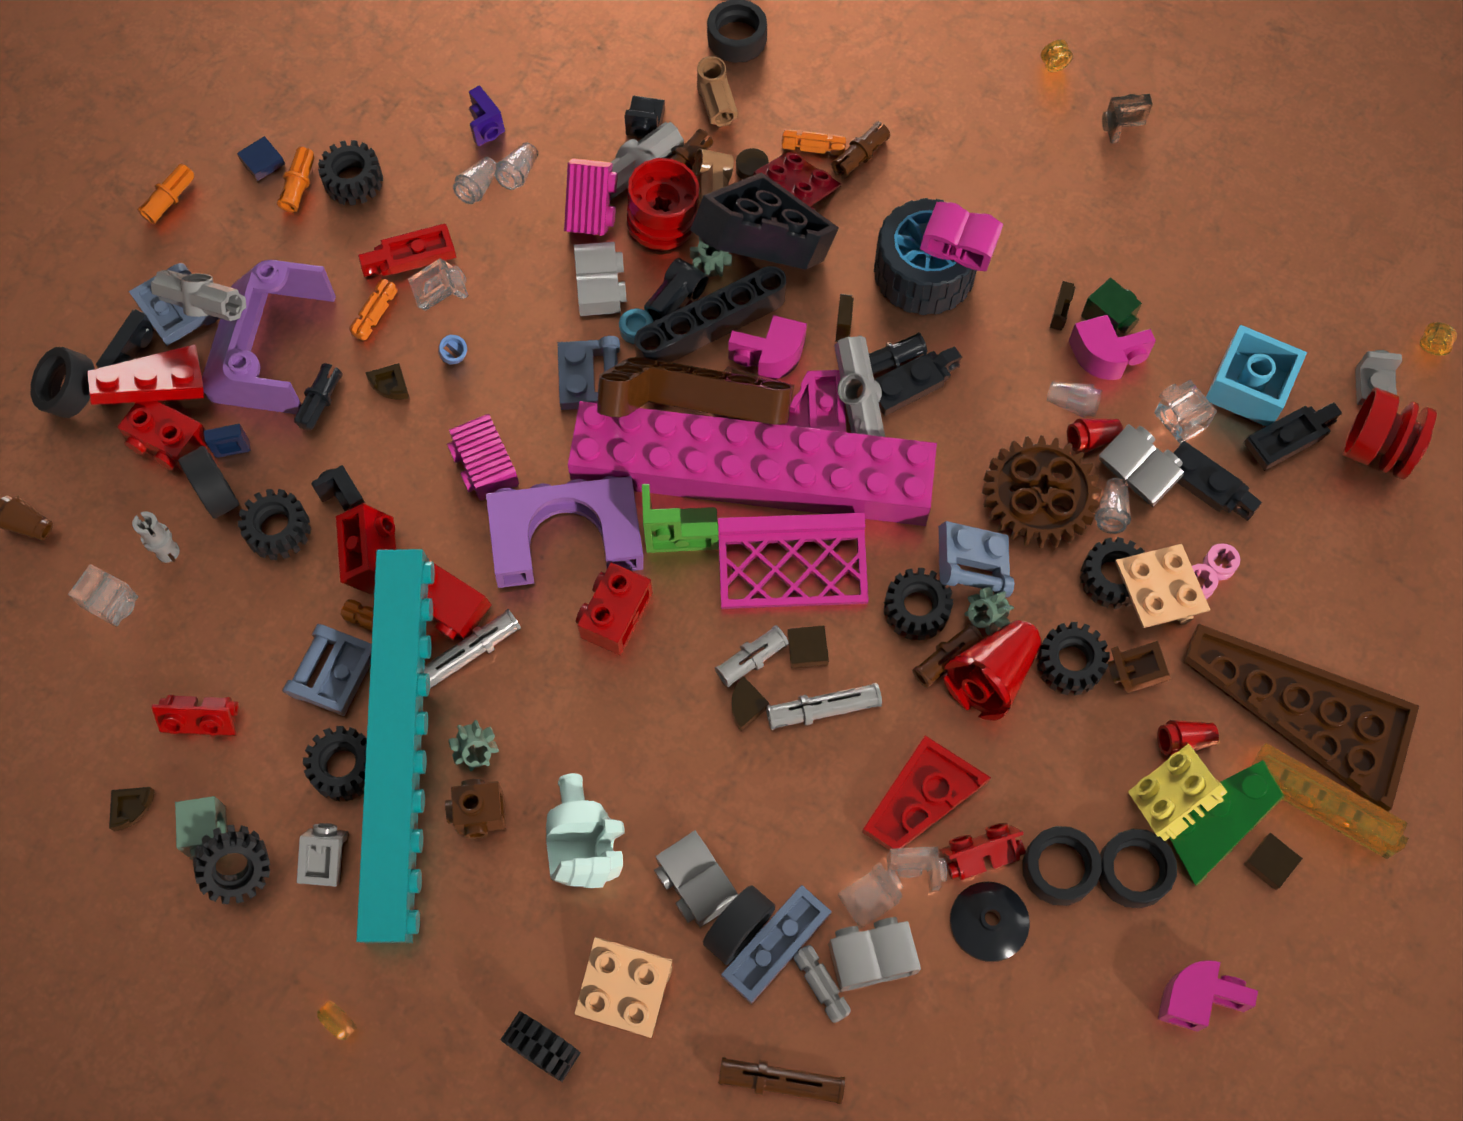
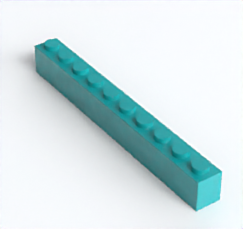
(394, 748)

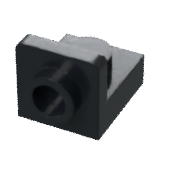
(643, 116)
(339, 484)

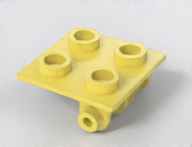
(1175, 791)

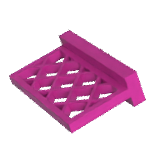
(793, 529)

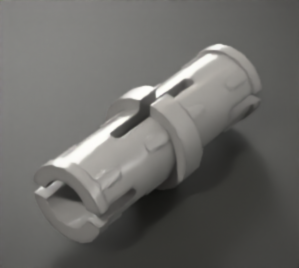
(156, 536)
(772, 642)

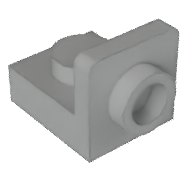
(1376, 370)
(321, 855)

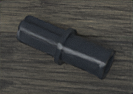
(897, 353)
(317, 397)

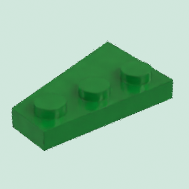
(1208, 841)

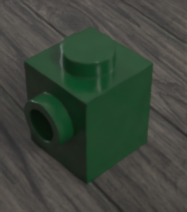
(1117, 303)

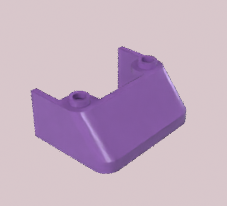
(231, 366)

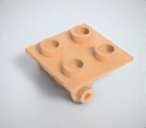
(1162, 586)
(623, 987)

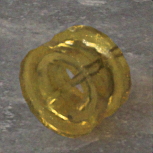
(1056, 55)
(1438, 338)

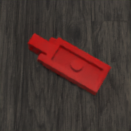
(408, 251)

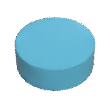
(631, 322)

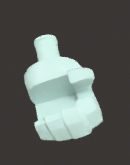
(581, 838)

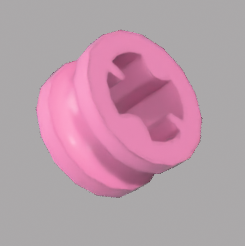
(1225, 551)
(1209, 575)

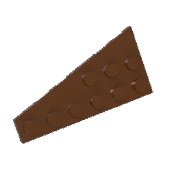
(1334, 720)

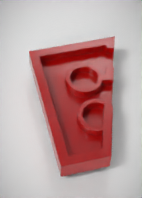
(149, 378)
(922, 794)

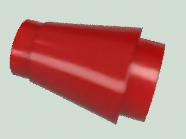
(1092, 433)
(1178, 734)

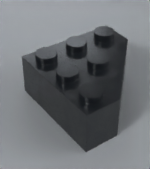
(764, 223)

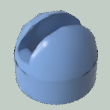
(456, 345)

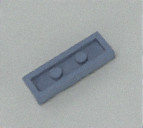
(776, 944)

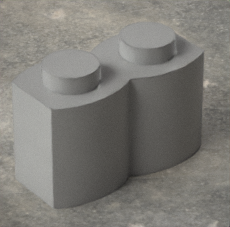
(597, 278)
(1141, 464)
(696, 879)
(873, 954)

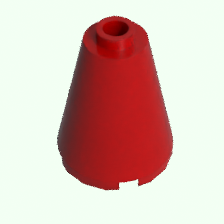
(993, 669)

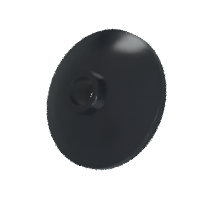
(979, 938)

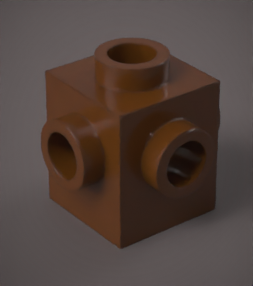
(476, 808)

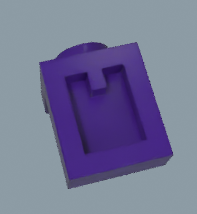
(487, 117)

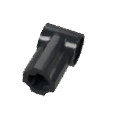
(680, 285)

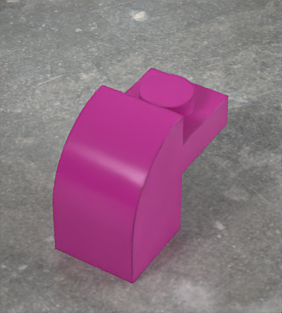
(1104, 353)
(773, 355)
(1193, 990)

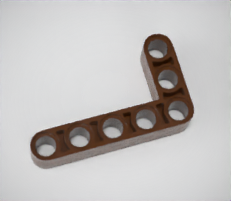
(693, 388)

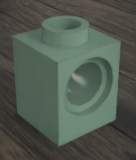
(195, 820)

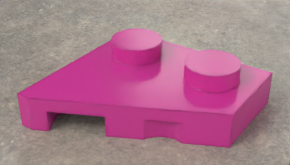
(818, 402)

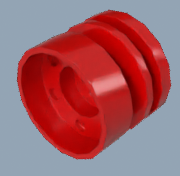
(662, 203)
(1397, 437)

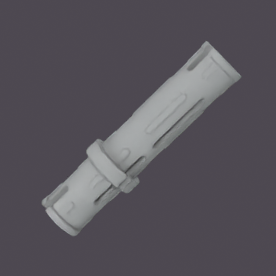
(471, 647)
(823, 706)

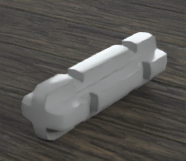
(822, 984)

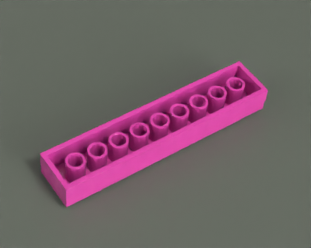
(757, 463)

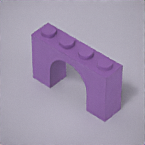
(519, 512)

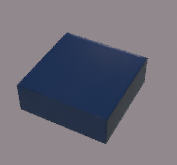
(261, 158)
(227, 440)

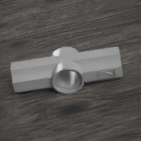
(657, 144)
(198, 295)
(856, 371)

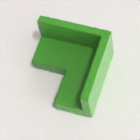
(678, 528)

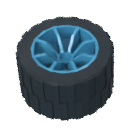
(910, 275)

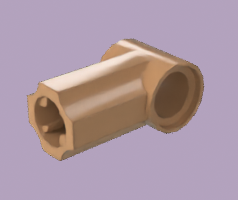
(715, 91)
(712, 171)

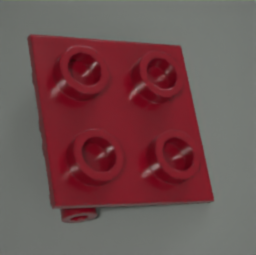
(800, 177)

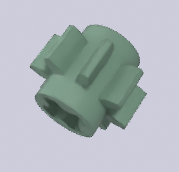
(710, 259)
(989, 610)
(464, 741)

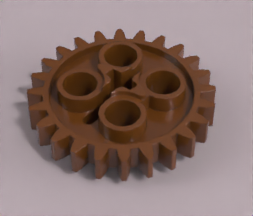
(1042, 520)

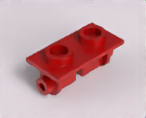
(183, 715)
(968, 852)

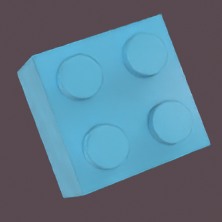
(1256, 376)

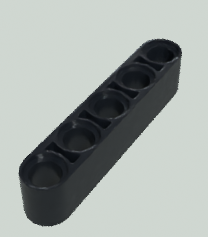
(718, 304)

